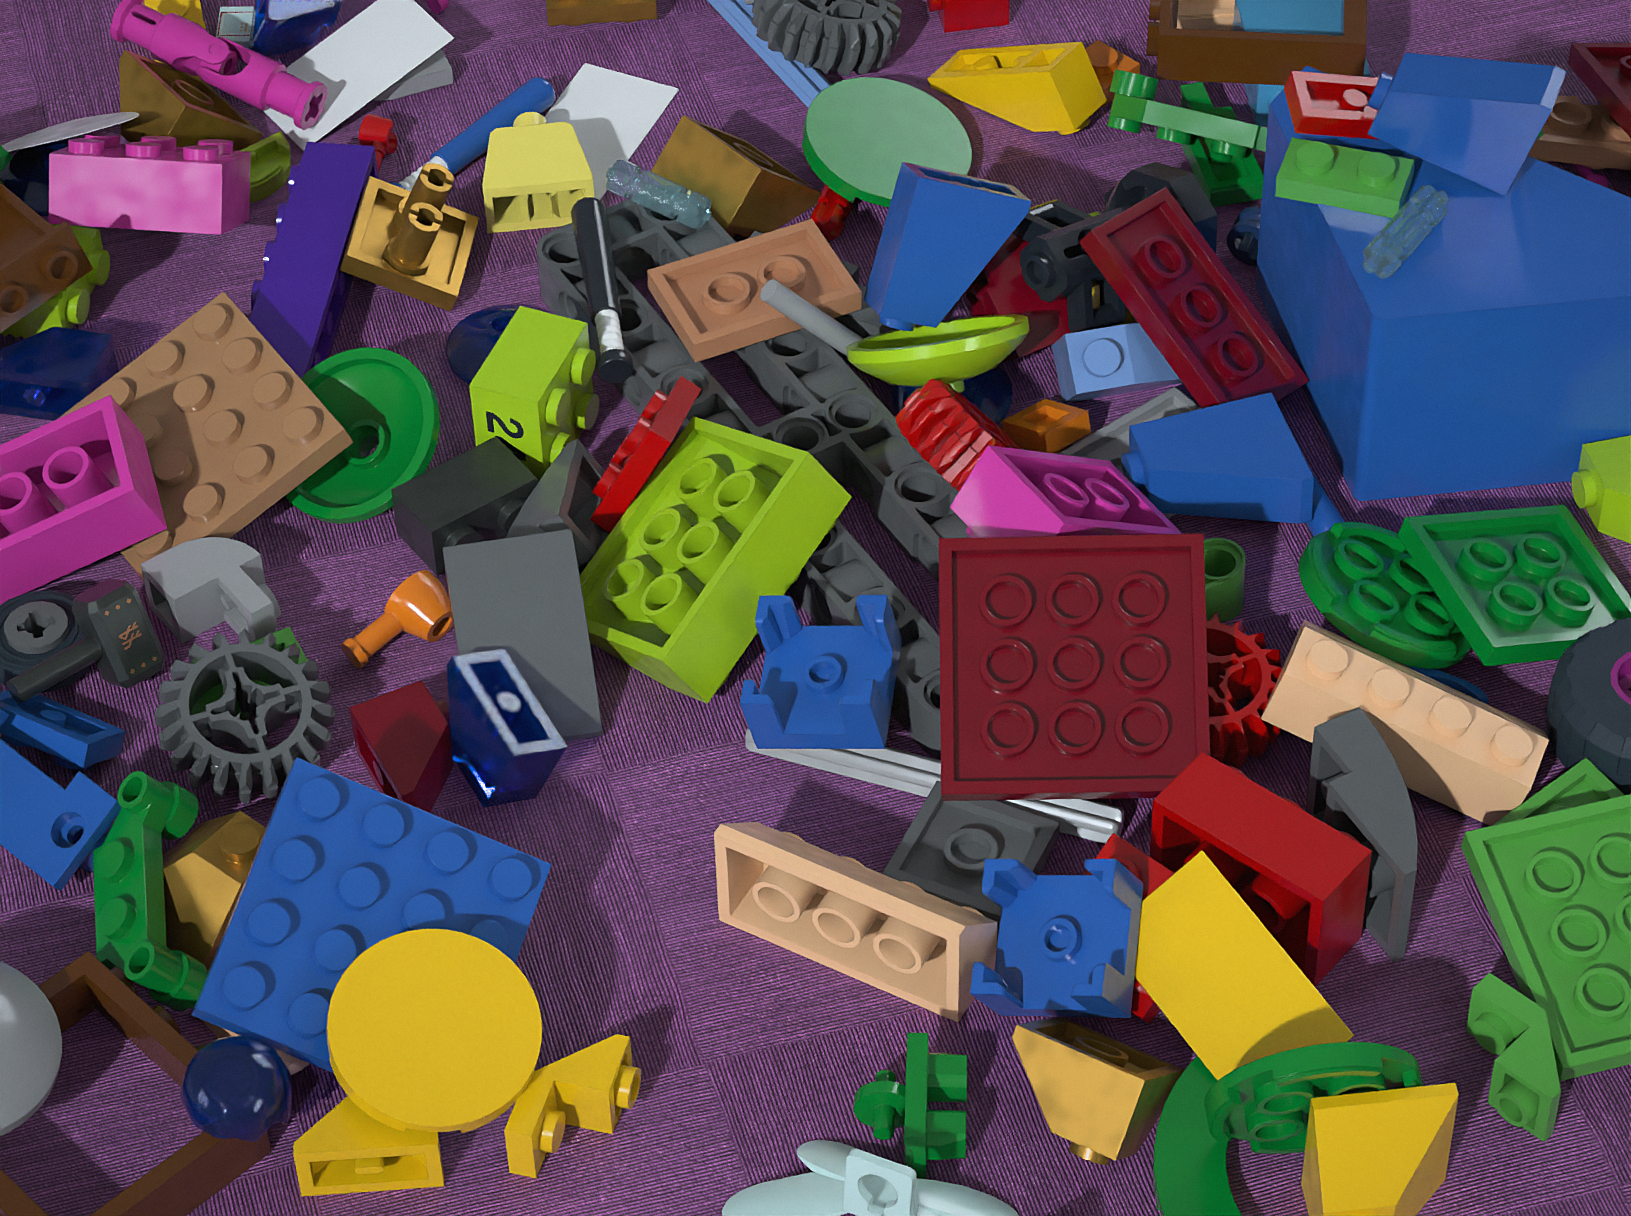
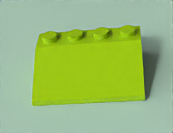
(698, 549)

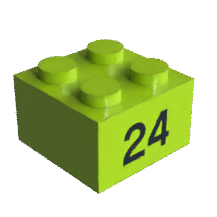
(536, 388)

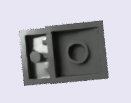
(530, 602)
(1362, 793)

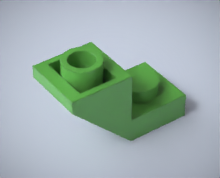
(1525, 1074)

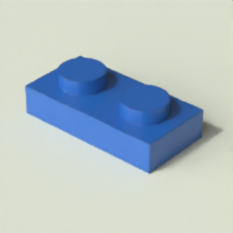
(59, 730)

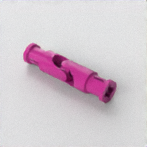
(194, 51)

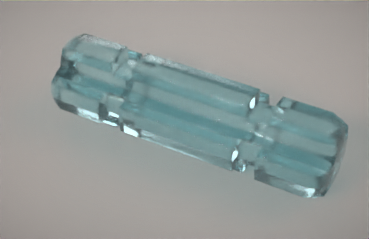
(658, 194)
(1405, 231)

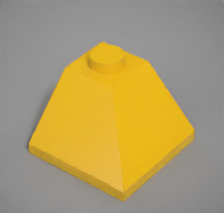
(1378, 1150)

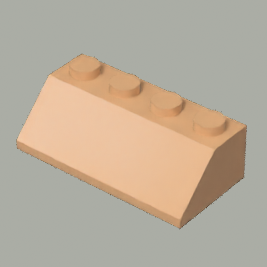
(1438, 736)
(851, 917)

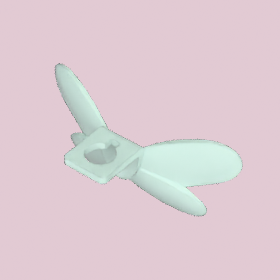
(859, 1184)

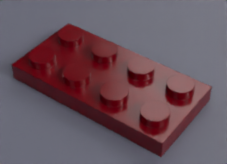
(1191, 304)

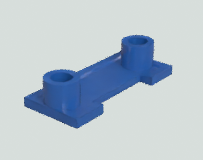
(51, 825)

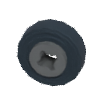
(34, 630)

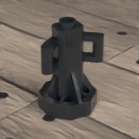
(1061, 268)

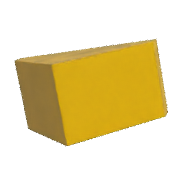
(359, 1154)

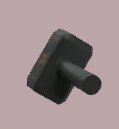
(115, 638)

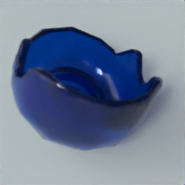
(237, 1088)

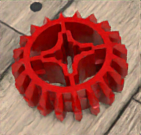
(948, 430)
(1237, 670)

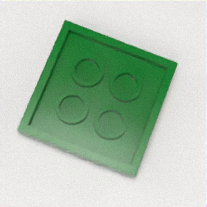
(1516, 579)

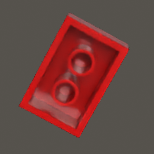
(1282, 861)

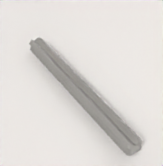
(919, 774)

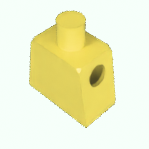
(534, 175)

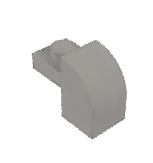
(208, 584)

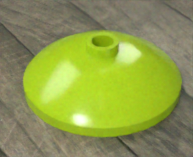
(945, 353)

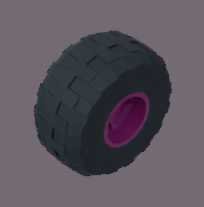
(1593, 703)

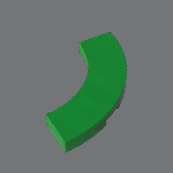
(1186, 1158)

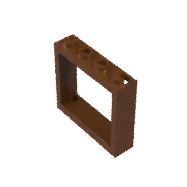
(1253, 55)
(195, 1169)

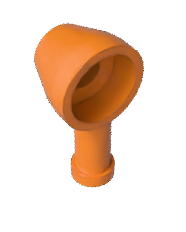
(415, 606)

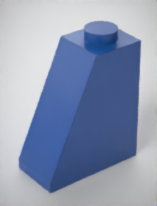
(1465, 113)
(937, 242)
(1222, 463)

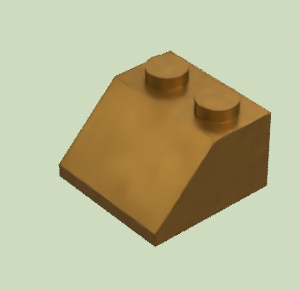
(741, 181)

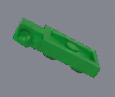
(1220, 175)

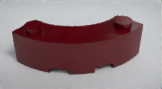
(1003, 291)

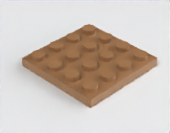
(220, 426)

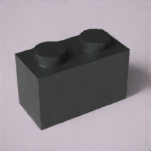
(462, 501)

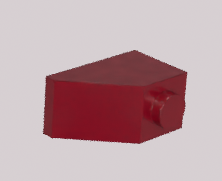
(405, 743)

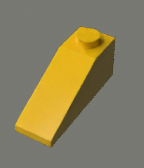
(1026, 84)

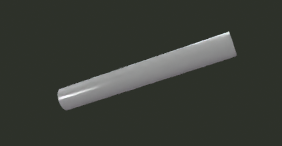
(808, 316)

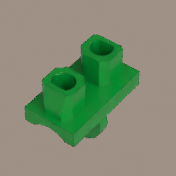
(928, 1079)

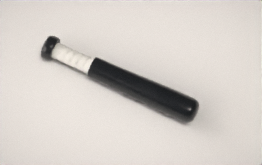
(599, 276)

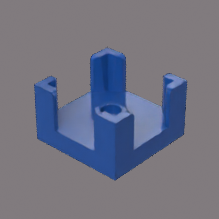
(823, 681)
(1061, 941)

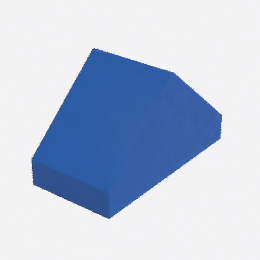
(1480, 350)

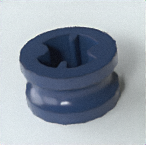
(1244, 236)

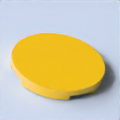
(433, 1031)

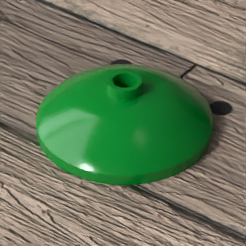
(380, 403)

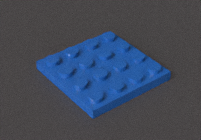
(336, 879)

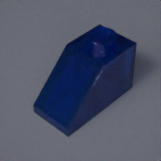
(289, 24)
(54, 371)
(499, 729)

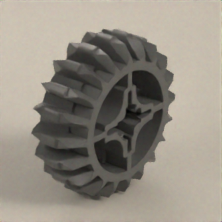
(830, 32)
(198, 736)

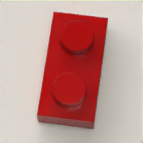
(1330, 104)

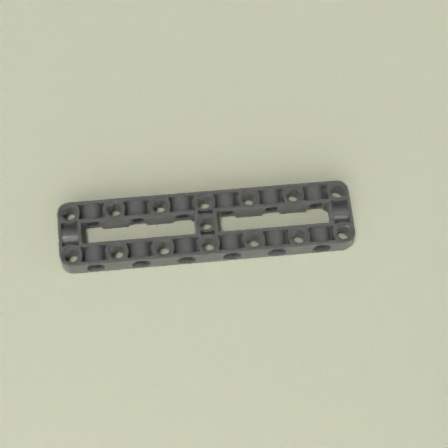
(827, 416)

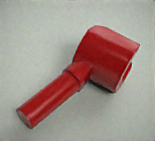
(378, 132)

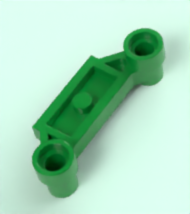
(1135, 105)
(131, 891)

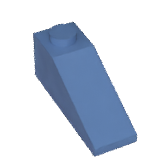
(1109, 363)

